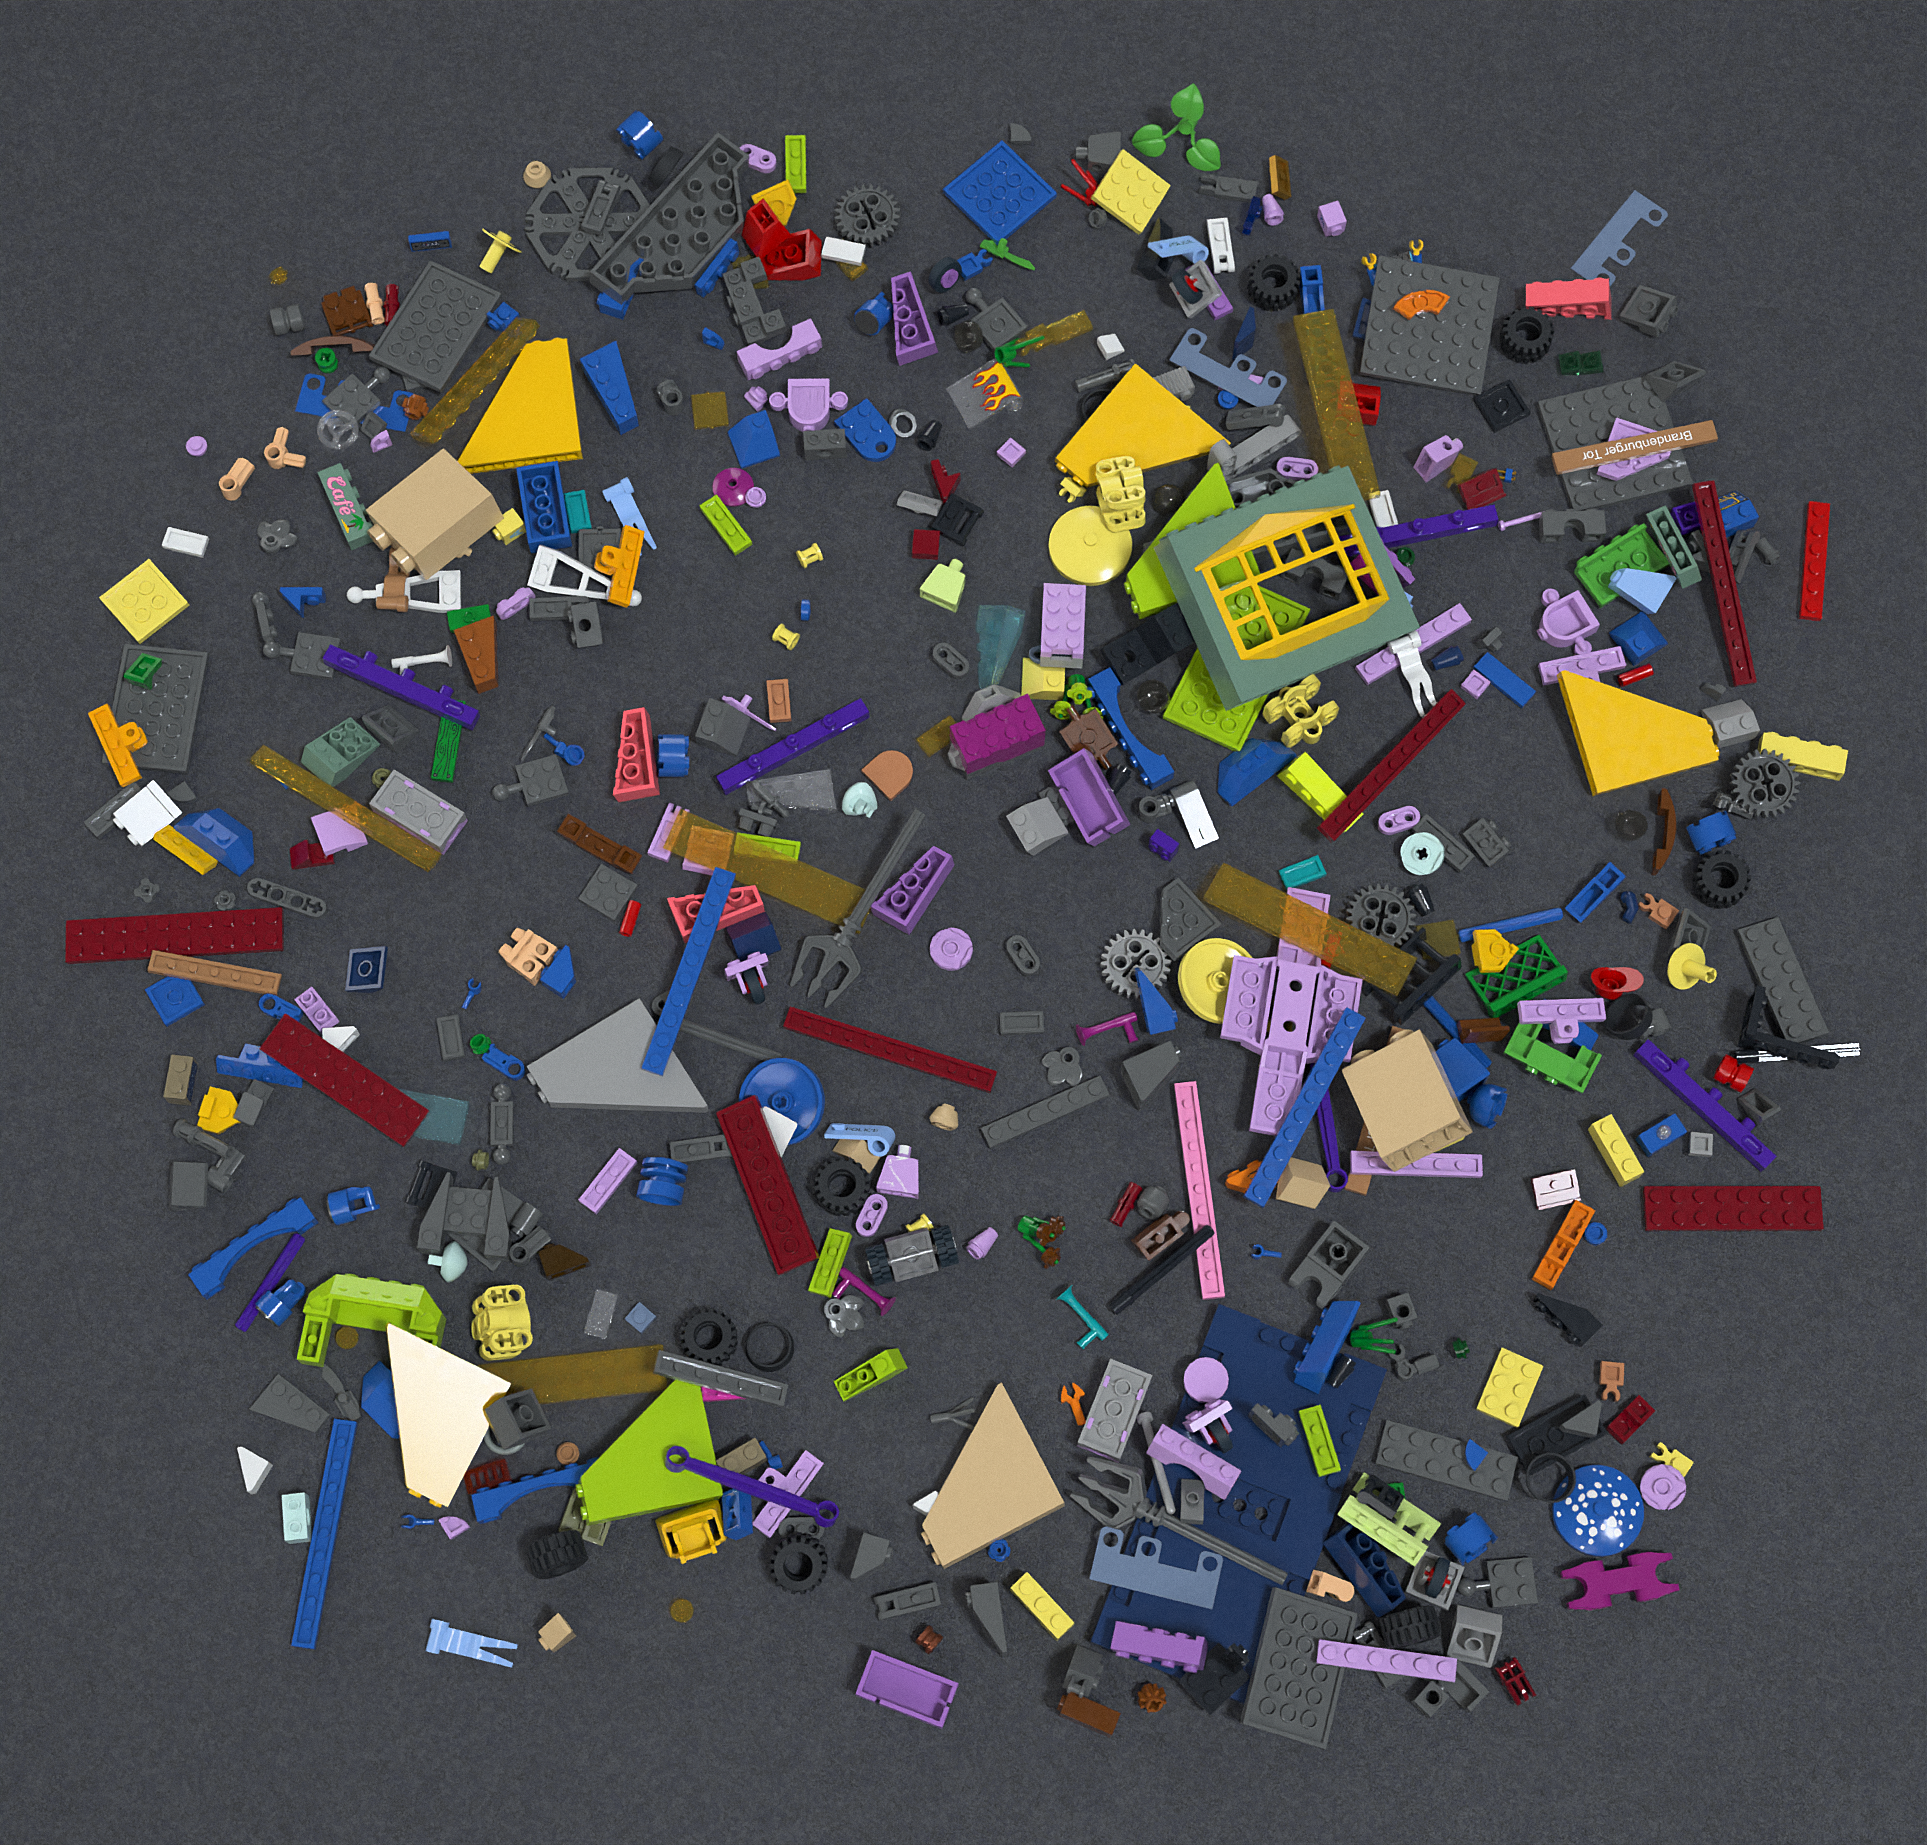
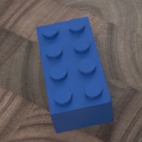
(544, 506)

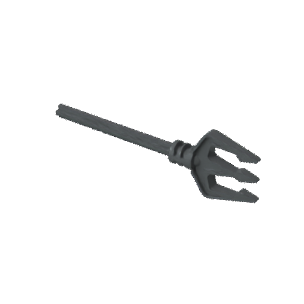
(839, 946)
(1135, 1504)

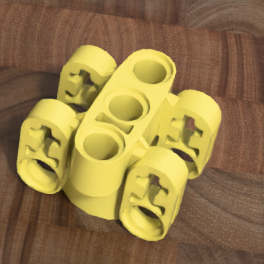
(1121, 493)
(1284, 707)
(501, 1323)

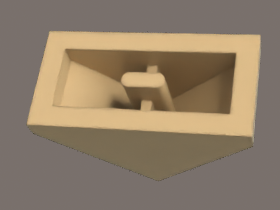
(858, 1151)

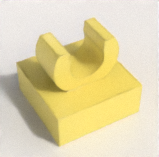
(1073, 488)

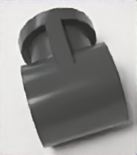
(669, 391)
(1160, 805)
(1659, 1024)

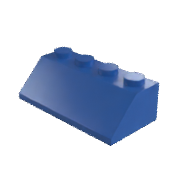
(1326, 1344)

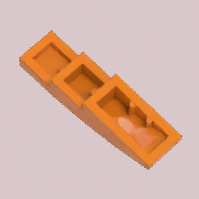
(1563, 1245)

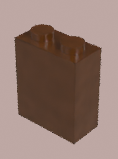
(1088, 1714)

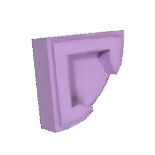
(381, 441)
(453, 1526)

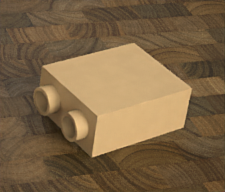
(432, 515)
(1406, 1099)

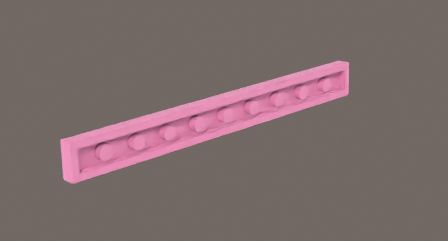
(1199, 1188)

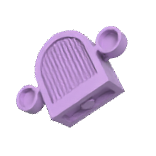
(808, 403)
(1567, 621)

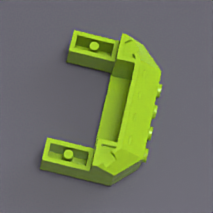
(366, 1305)

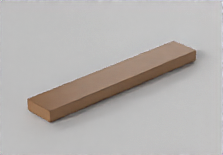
(214, 973)

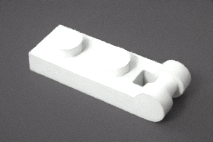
(1220, 245)

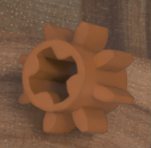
(415, 407)
(1151, 1697)

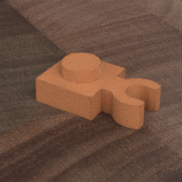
(1661, 912)
(1612, 1376)

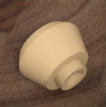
(536, 174)
(945, 1117)

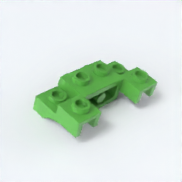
(1549, 1061)

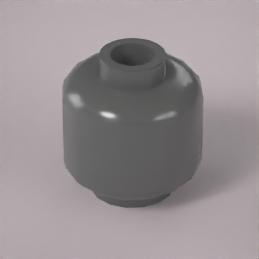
(1153, 1202)

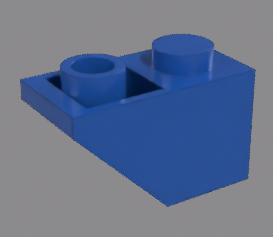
(560, 975)

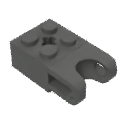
(1327, 1269)

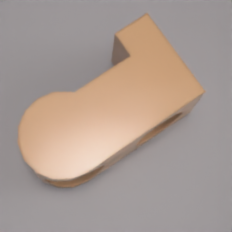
(1335, 1587)

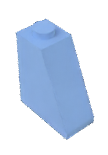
(1642, 588)

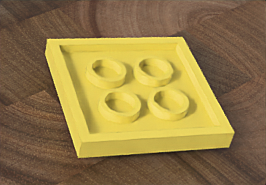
(1130, 191)
(144, 601)

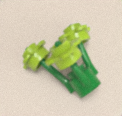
(1078, 692)

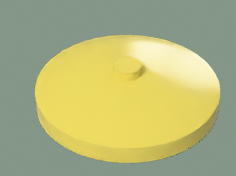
(1086, 549)
(1206, 977)

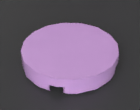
(951, 949)
(1205, 1380)
(1663, 1487)

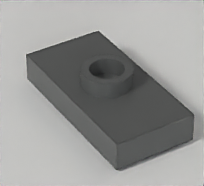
(1192, 1501)

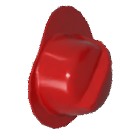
(1613, 982)

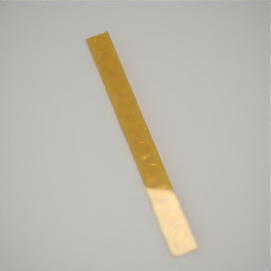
(346, 808)

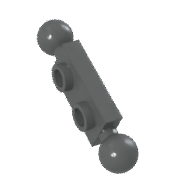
(269, 632)
(502, 1124)

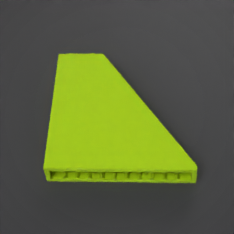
(1147, 579)
(632, 1471)

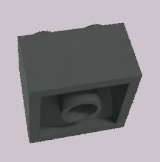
(722, 728)
(871, 1557)

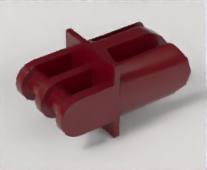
(1515, 1681)

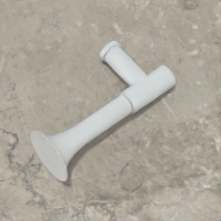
(444, 656)

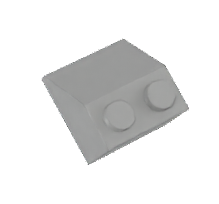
(1731, 723)
(1037, 825)
(1474, 1636)

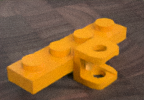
(622, 564)
(118, 743)

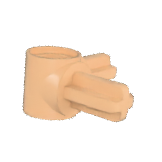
(284, 457)

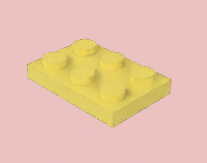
(1509, 1387)

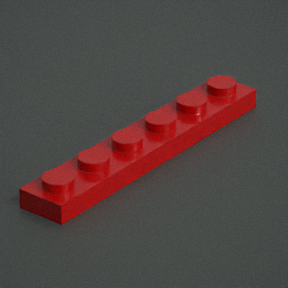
(1814, 561)

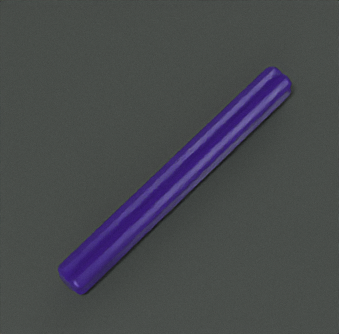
(271, 1280)

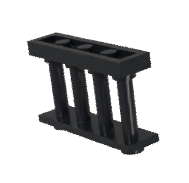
(1433, 980)

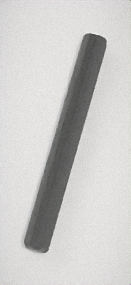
(728, 1041)

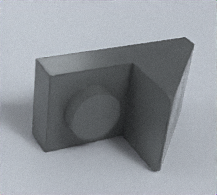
(1696, 545)
(253, 1103)

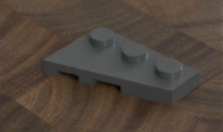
(290, 1405)

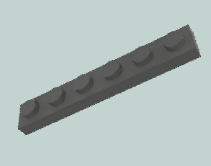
(1045, 1112)
(720, 1379)

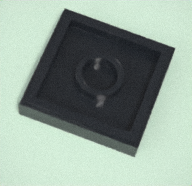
(1502, 406)

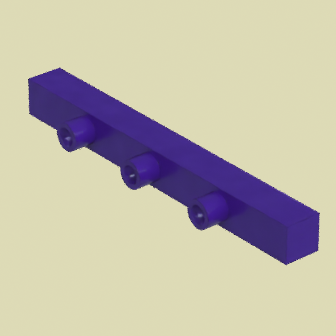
(1432, 528)
(402, 686)
(793, 746)
(1705, 1104)

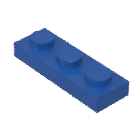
(718, 266)

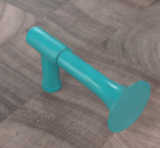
(1096, 1329)

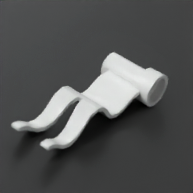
(1412, 667)

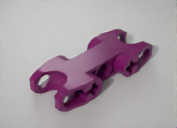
(1601, 1584)

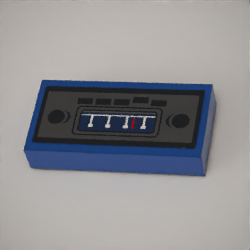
(430, 241)

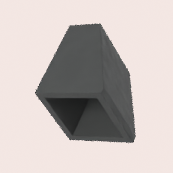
(1150, 1072)

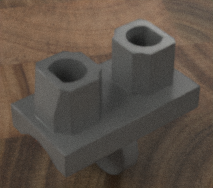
(748, 818)

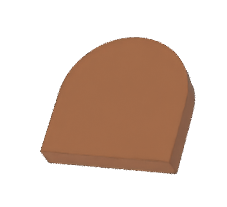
(889, 773)

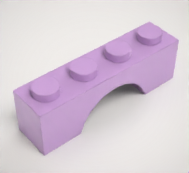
(757, 360)
(1174, 1448)

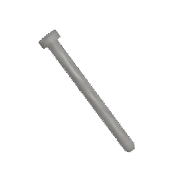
(1145, 1420)

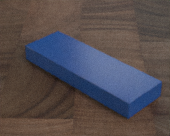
(1504, 680)

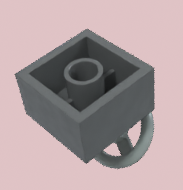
(515, 1421)

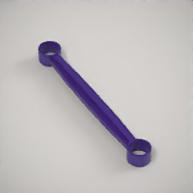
(1328, 1137)
(751, 1486)

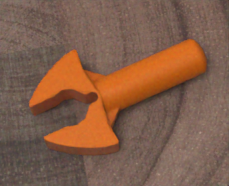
(1079, 1416)

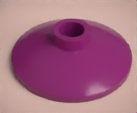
(732, 495)

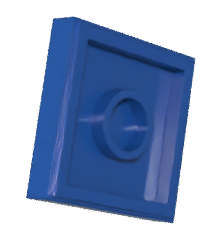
(174, 998)

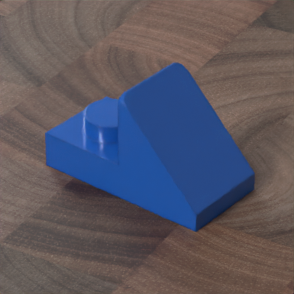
(298, 596)

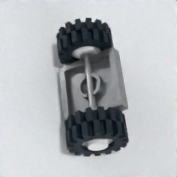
(911, 1255)

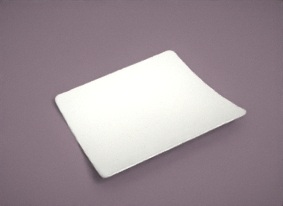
(781, 1128)

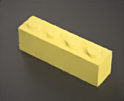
(1807, 756)

